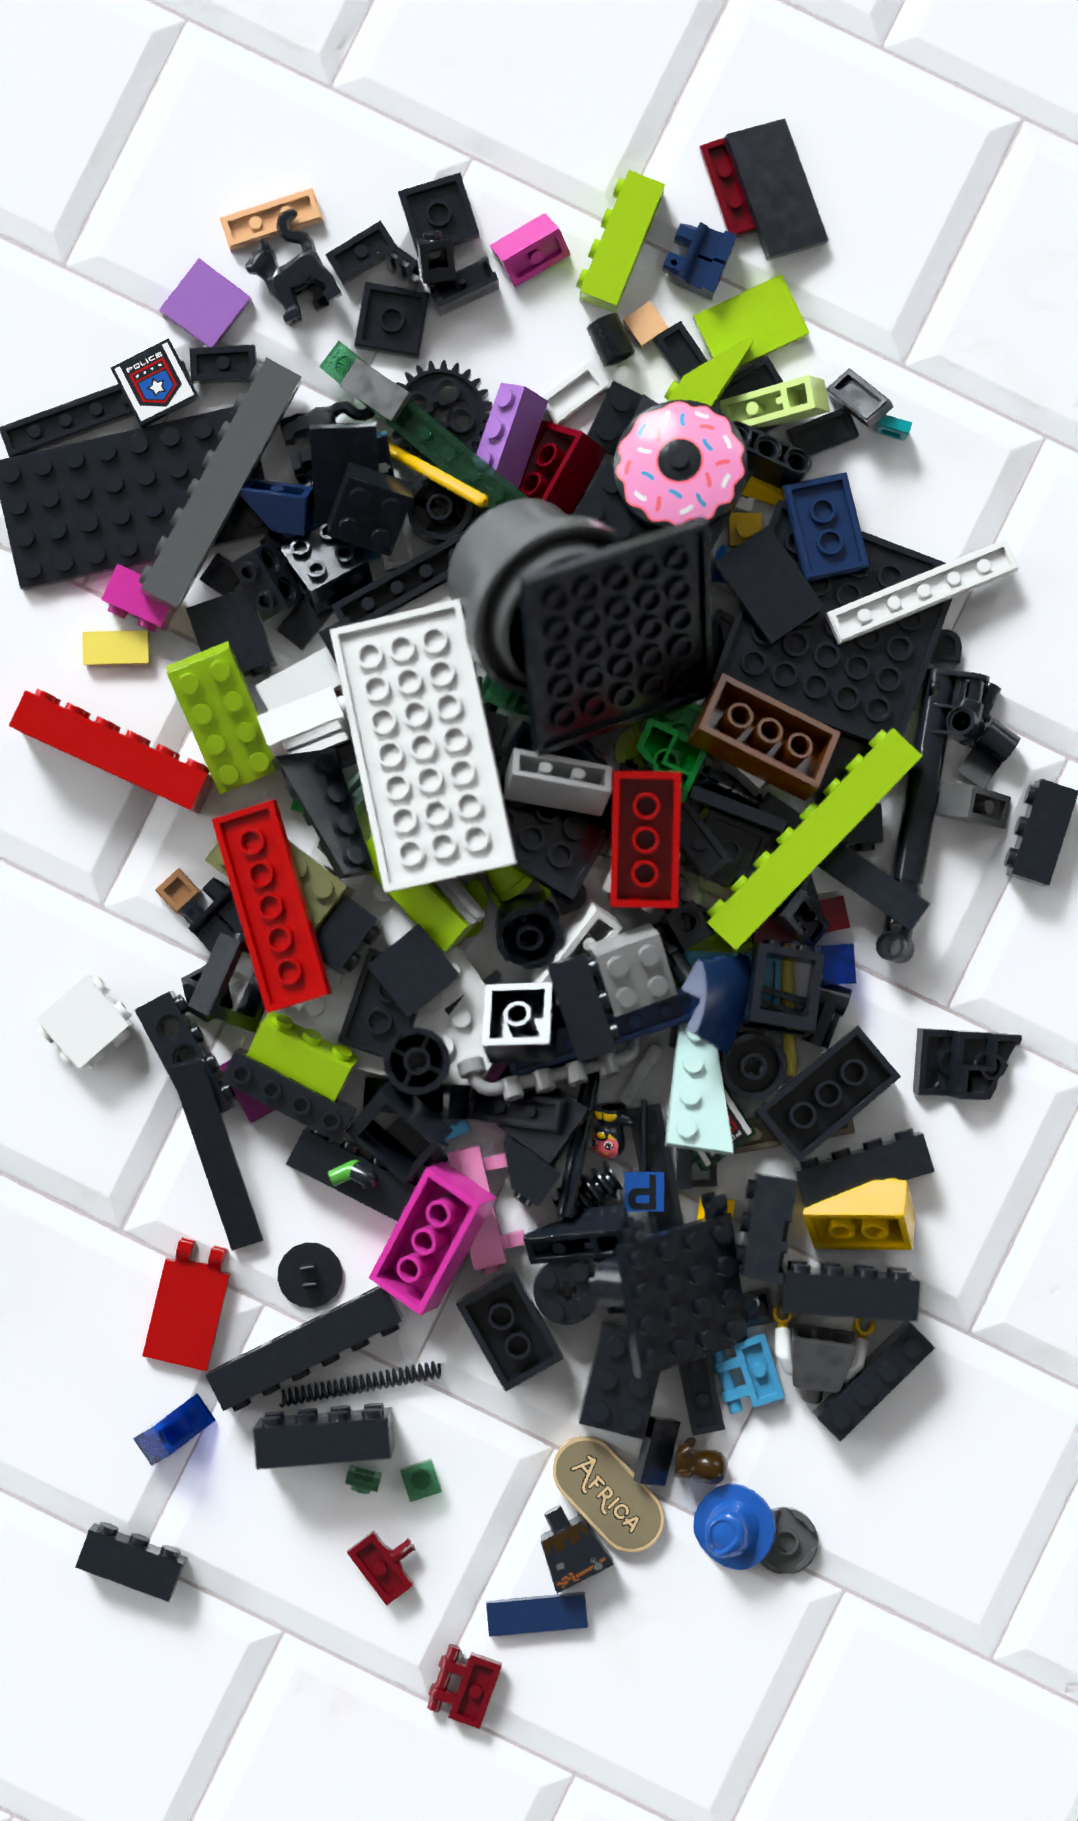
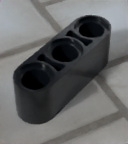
(772, 458)

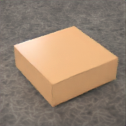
(645, 324)

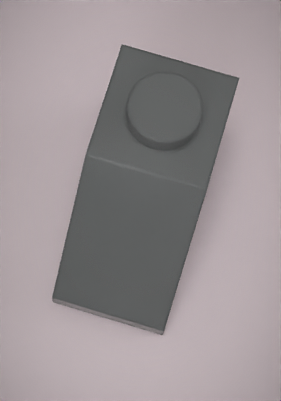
(973, 804)

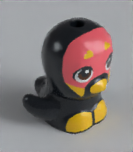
(608, 1133)

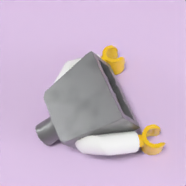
(820, 1356)

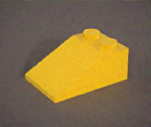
(864, 1218)

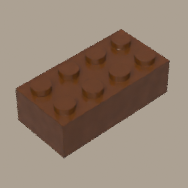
(764, 737)

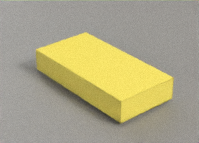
(116, 647)

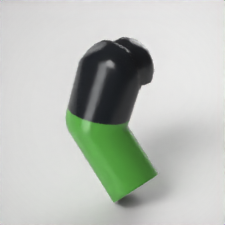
(356, 1171)

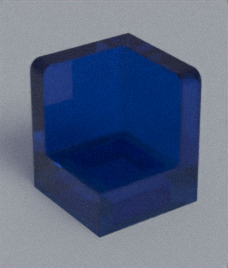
(838, 964)

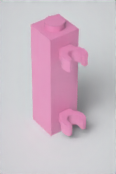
(488, 1247)

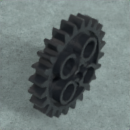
(426, 387)

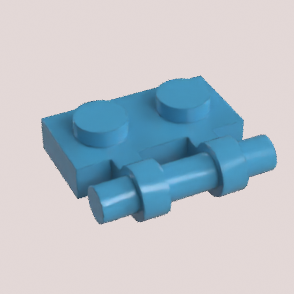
(757, 1370)

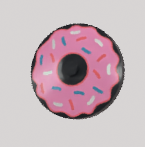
(680, 464)

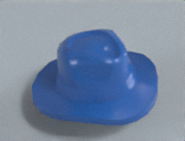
(735, 1526)

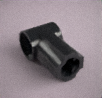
(832, 1006)

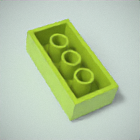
(222, 716)

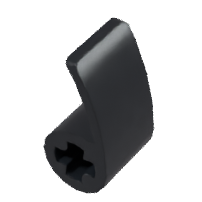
(990, 752)

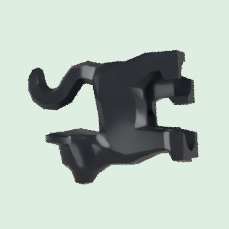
(296, 276)
(298, 426)

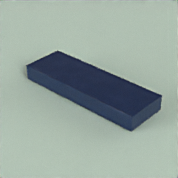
(536, 1614)

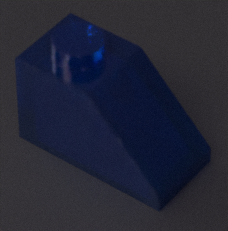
(174, 1429)

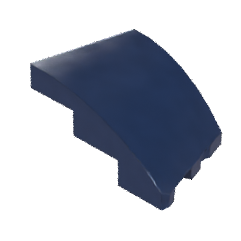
(723, 992)

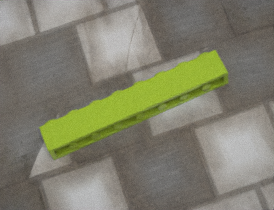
(813, 838)

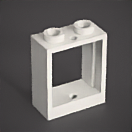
(307, 724)

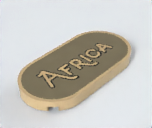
(606, 1495)

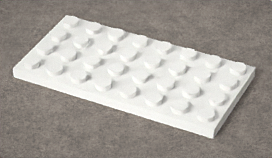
(423, 746)

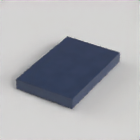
(825, 527)

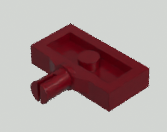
(382, 1565)

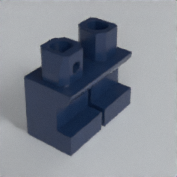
(704, 261)

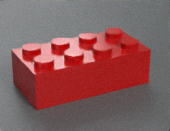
(645, 839)

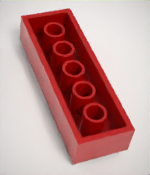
(119, 754)

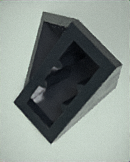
(802, 914)

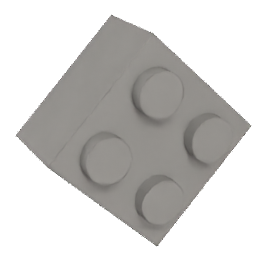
(633, 969)

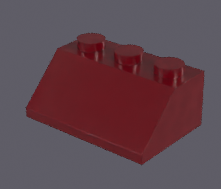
(561, 466)

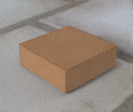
(178, 890)

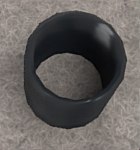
(610, 339)

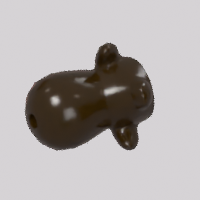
(701, 1465)

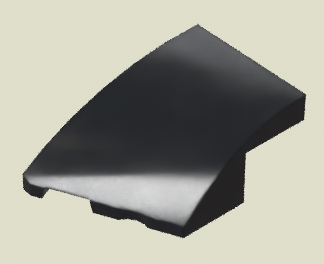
(961, 1062)

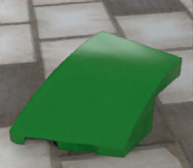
(666, 745)

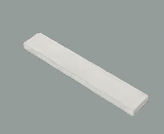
(922, 591)

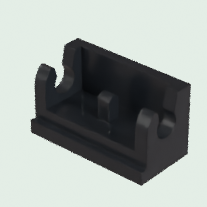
(470, 285)

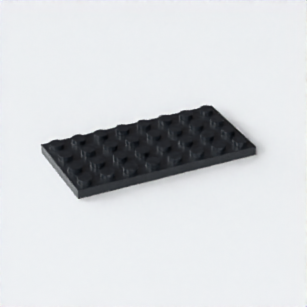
(110, 499)

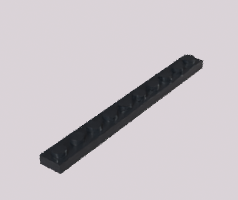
(698, 1375)

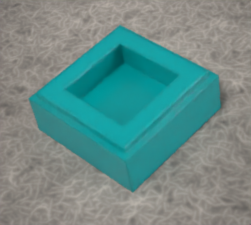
(893, 427)

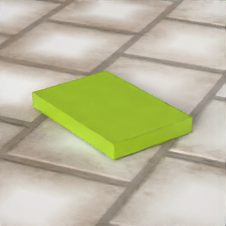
(760, 313)

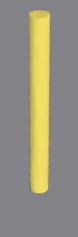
(788, 986)

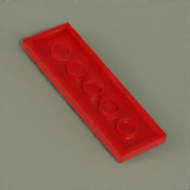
(271, 906)

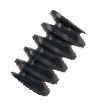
(596, 1189)

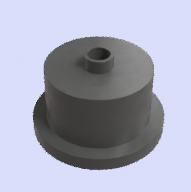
(487, 569)

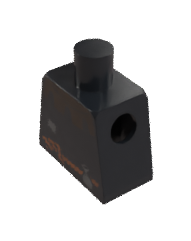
(572, 1549)

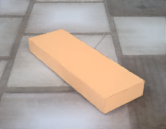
(260, 221)

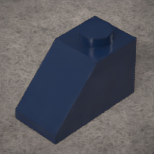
(281, 505)

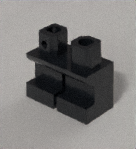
(207, 923)

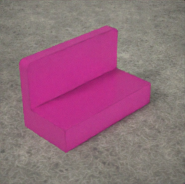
(530, 249)

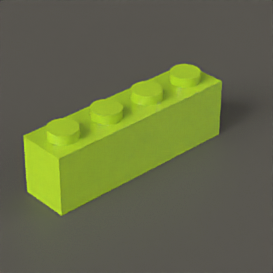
(621, 241)
(427, 907)

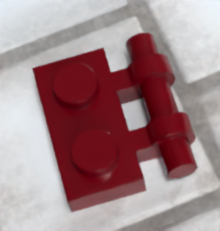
(474, 1688)

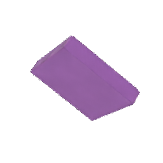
(205, 304)

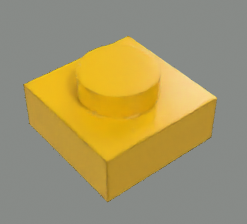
(743, 526)

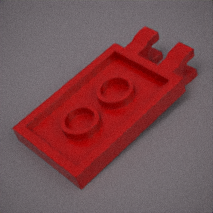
(187, 1308)

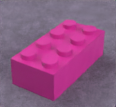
(432, 1237)

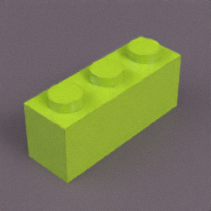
(302, 1055)

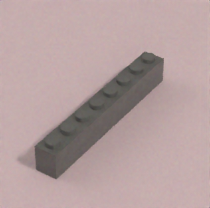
(220, 485)

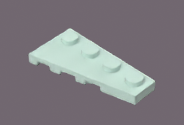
(697, 1098)

